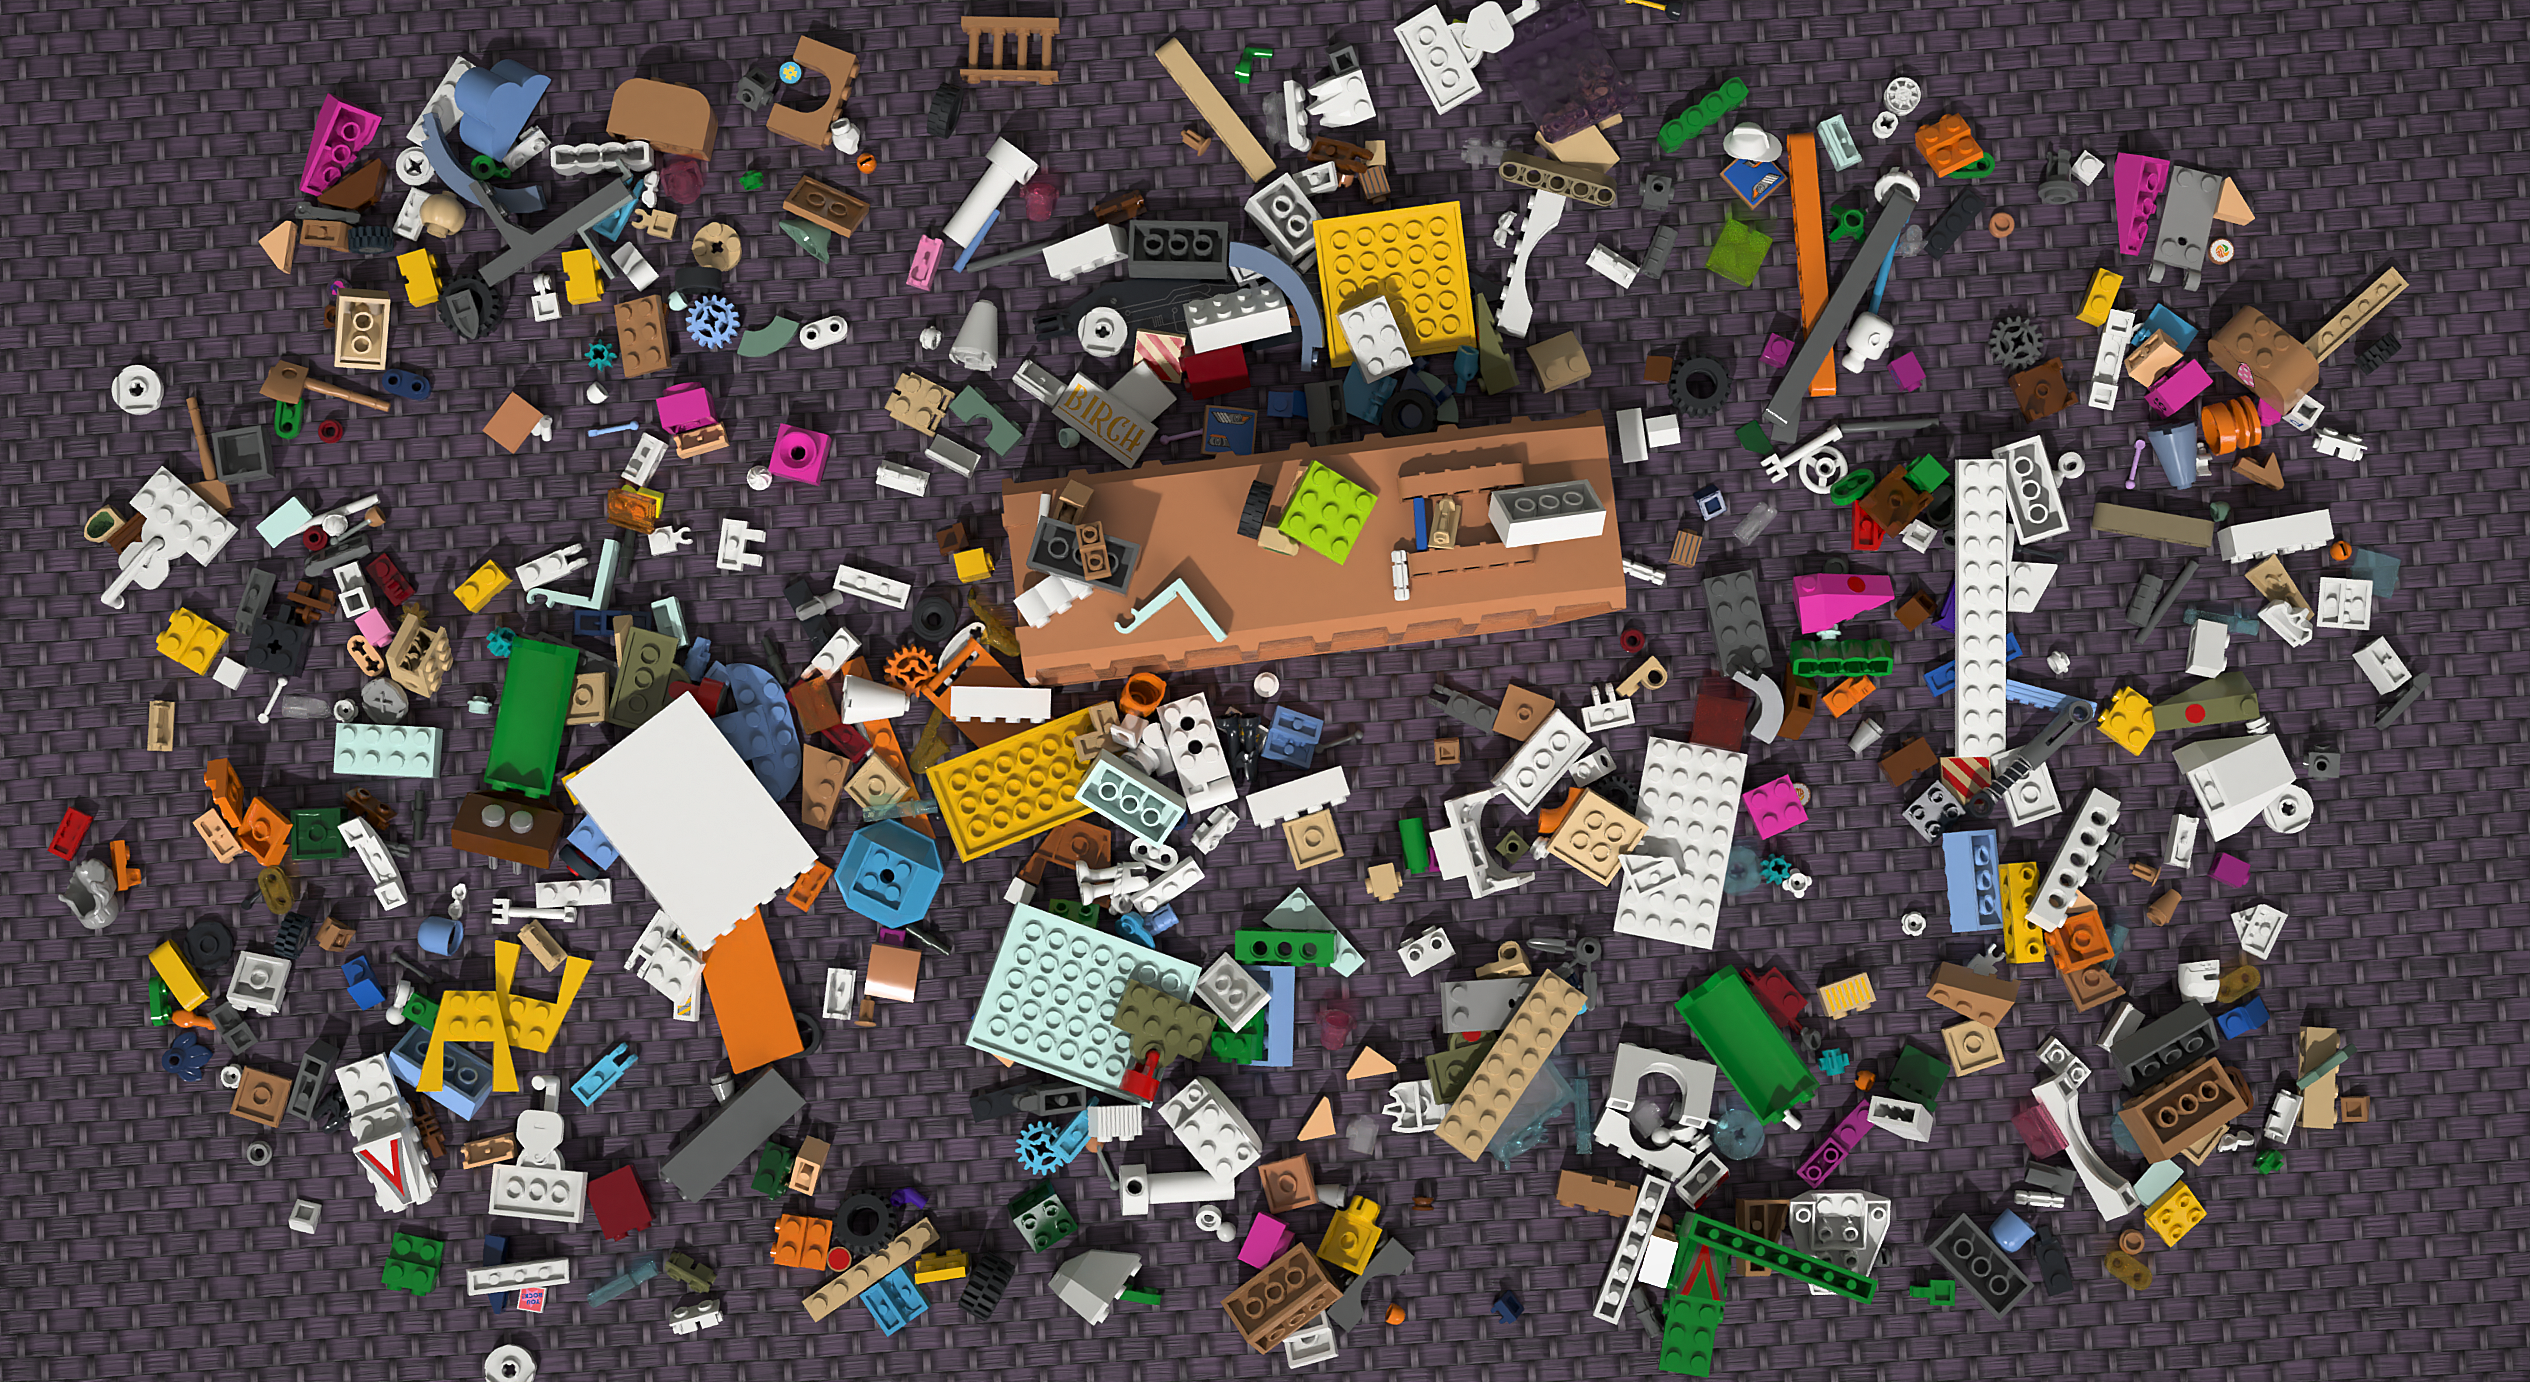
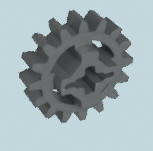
(2024, 346)

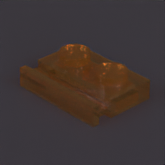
(631, 510)
(815, 705)

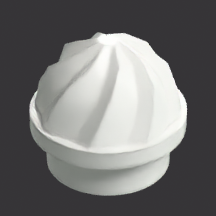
(759, 478)
(335, 523)

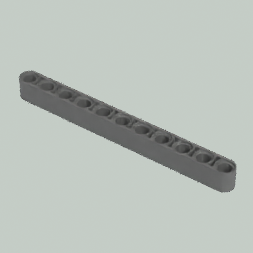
(1839, 308)

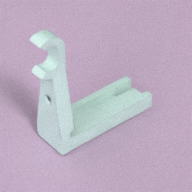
(602, 586)
(1167, 596)

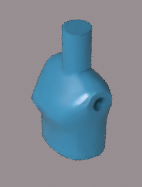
(1465, 366)

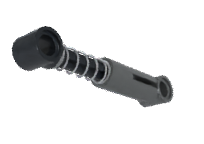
(2031, 757)

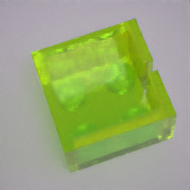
(1738, 253)

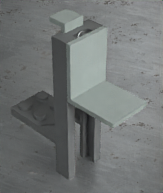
(528, 245)

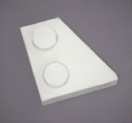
(1649, 873)

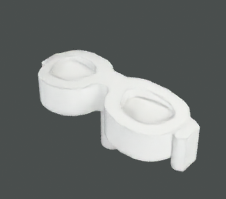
(651, 181)
(1501, 233)
(456, 909)
(2229, 1141)

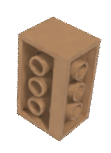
(2181, 1109)
(1281, 1298)

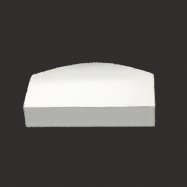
(2258, 928)

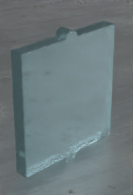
(2376, 568)

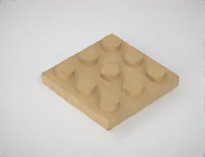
(1595, 836)

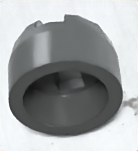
(1950, 533)
(1889, 1257)

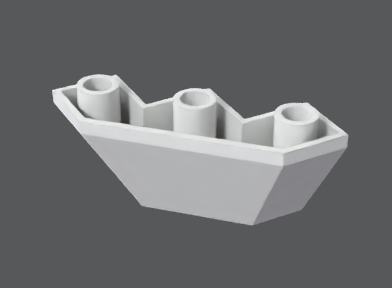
(1093, 1281)

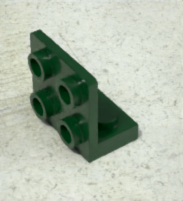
(1917, 1077)
(774, 1169)
(1041, 1216)

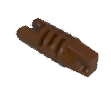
(429, 1127)

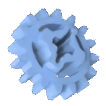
(703, 324)

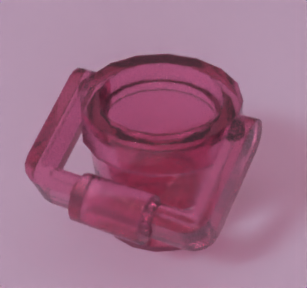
(682, 185)
(1038, 200)
(1334, 1027)

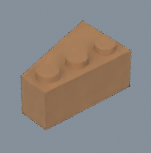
(822, 785)
(1973, 994)
(1596, 1193)
(1763, 1219)

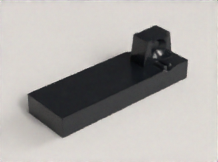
(817, 627)

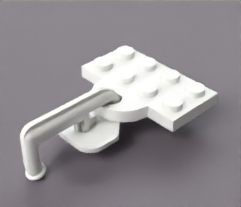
(1440, 52)
(183, 523)
(538, 1182)

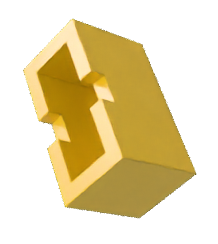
(584, 278)
(423, 280)
(2099, 297)
(973, 565)
(482, 586)

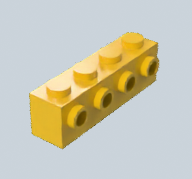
(2017, 891)

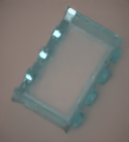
(1539, 1102)

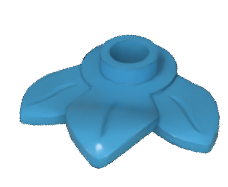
(1132, 930)

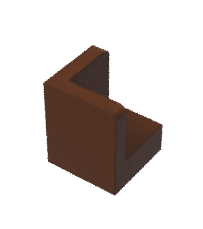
(953, 540)

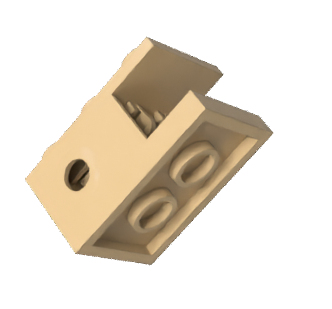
(415, 660)

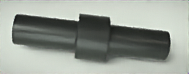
(627, 553)
(774, 660)
(418, 815)
(928, 939)

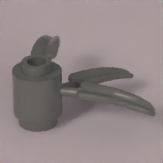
(1580, 956)

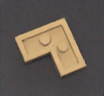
(1090, 744)

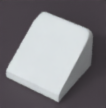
(1020, 891)
(305, 1216)

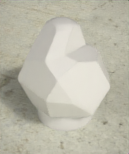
(845, 135)

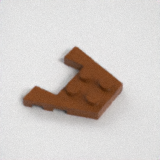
(1068, 844)

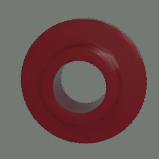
(323, 431)
(322, 540)
(1635, 633)

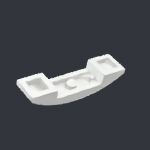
(2109, 359)
(378, 861)

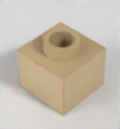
(1378, 148)

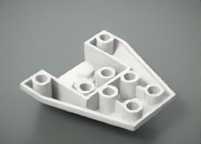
(2235, 778)
(1840, 1228)

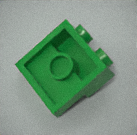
(1243, 1045)
(413, 1263)

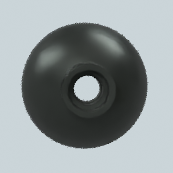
(1942, 509)

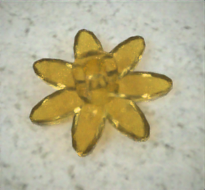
(415, 611)

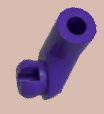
(908, 1195)

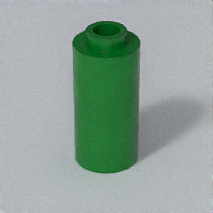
(1414, 845)

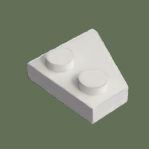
(2027, 584)

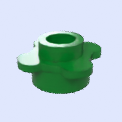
(751, 180)

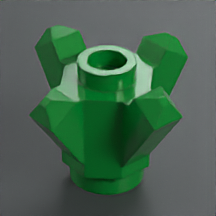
(1849, 223)

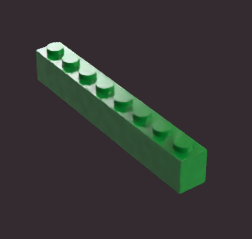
(1778, 1258)

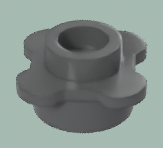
(1809, 1039)

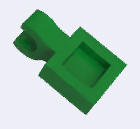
(2267, 1161)
(1938, 1292)

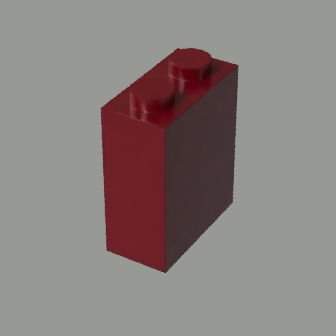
(1214, 371)
(620, 1202)

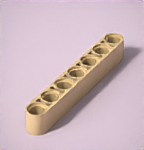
(1215, 110)

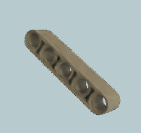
(1565, 187)
(2152, 525)

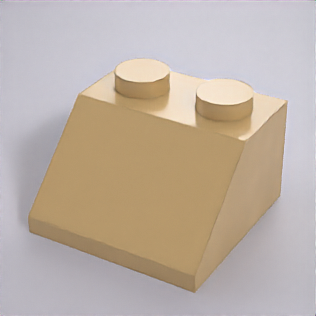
(1558, 361)

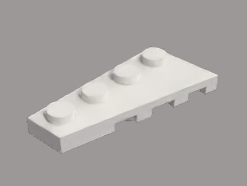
(442, 103)

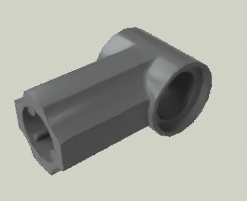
(2056, 1178)

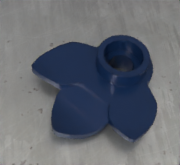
(190, 1057)

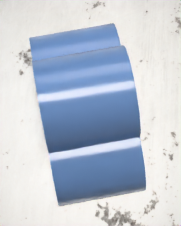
(497, 105)

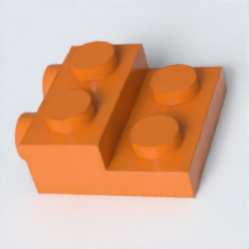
(1947, 144)
(226, 790)
(264, 832)
(2079, 942)
(802, 1241)

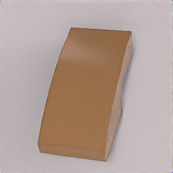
(1093, 550)

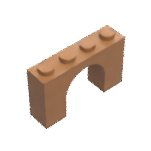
(815, 126)

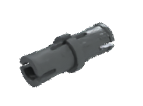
(2106, 856)
(1645, 1312)

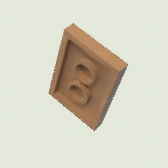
(826, 206)
(642, 336)

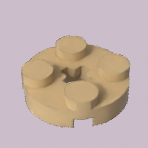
(713, 234)

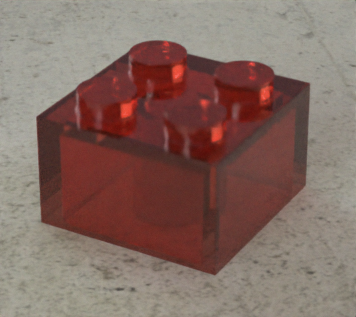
(1717, 723)

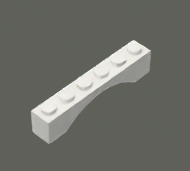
(1516, 310)
(2109, 1190)

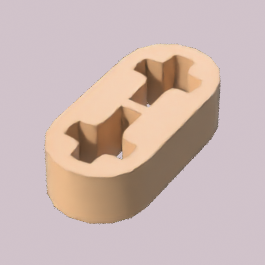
(362, 660)

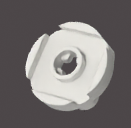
(1094, 321)
(150, 397)
(2300, 813)
(510, 1354)

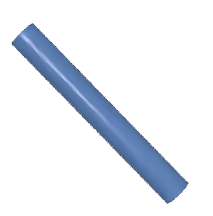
(968, 252)

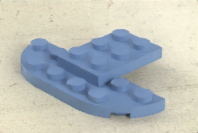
(762, 729)

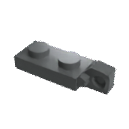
(306, 211)

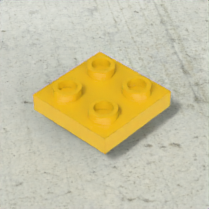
(2174, 1213)

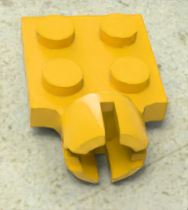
(1352, 1235)

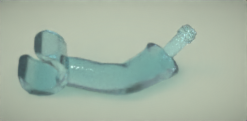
(1529, 1143)

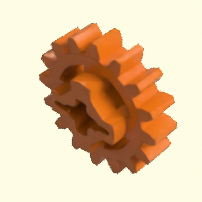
(899, 669)

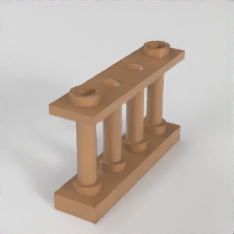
(998, 28)

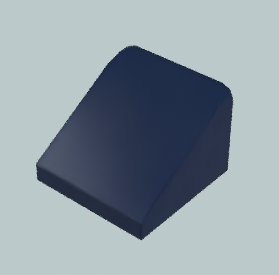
(1710, 502)

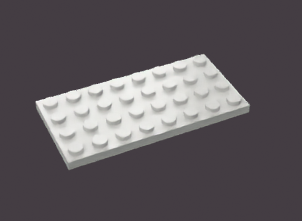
(1691, 812)

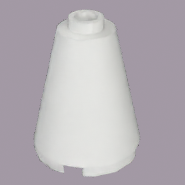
(978, 338)
(870, 701)

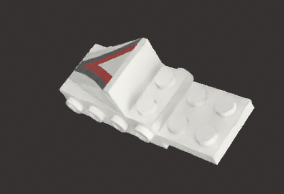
(386, 1134)

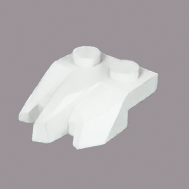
(1342, 99)
(2288, 621)
(1414, 1107)
(1311, 1342)

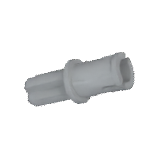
(819, 605)

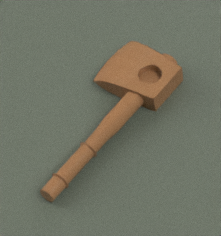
(288, 381)
(211, 491)

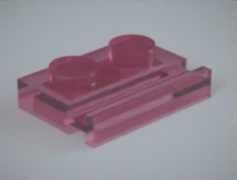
(2040, 1131)

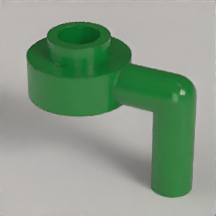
(1243, 69)
(503, 173)

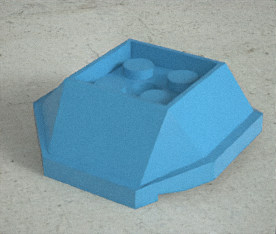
(908, 855)

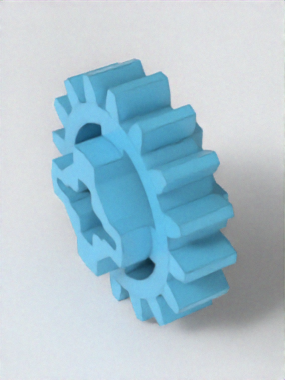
(1039, 1158)

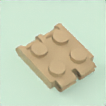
(918, 403)

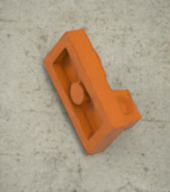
(1847, 694)
(123, 876)

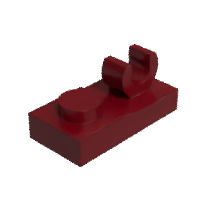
(390, 580)

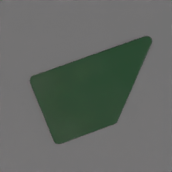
(1754, 439)

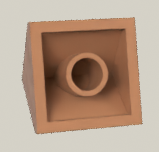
(513, 422)

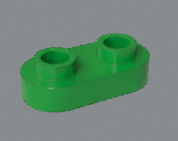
(1972, 171)
(286, 415)
(1852, 487)
(159, 1007)
(1147, 1295)

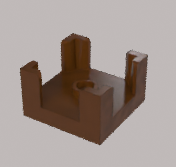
(2042, 391)
(1894, 502)

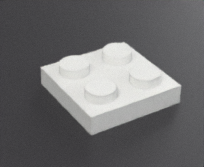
(674, 971)

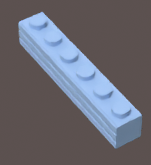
(2042, 697)

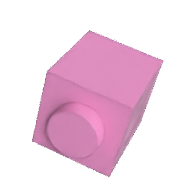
(376, 627)

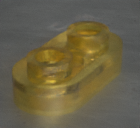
(273, 889)
(2235, 985)
(2127, 1269)

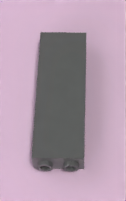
(731, 1133)

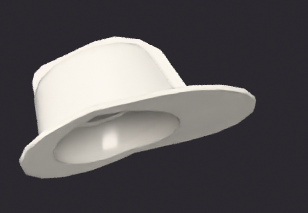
(1752, 143)

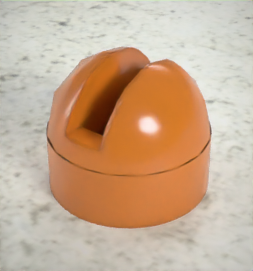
(869, 166)
(2337, 552)
(1865, 1080)
(1394, 1314)

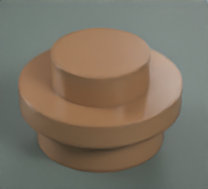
(2131, 1241)

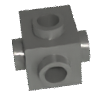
(756, 89)
(1656, 200)
(2331, 763)

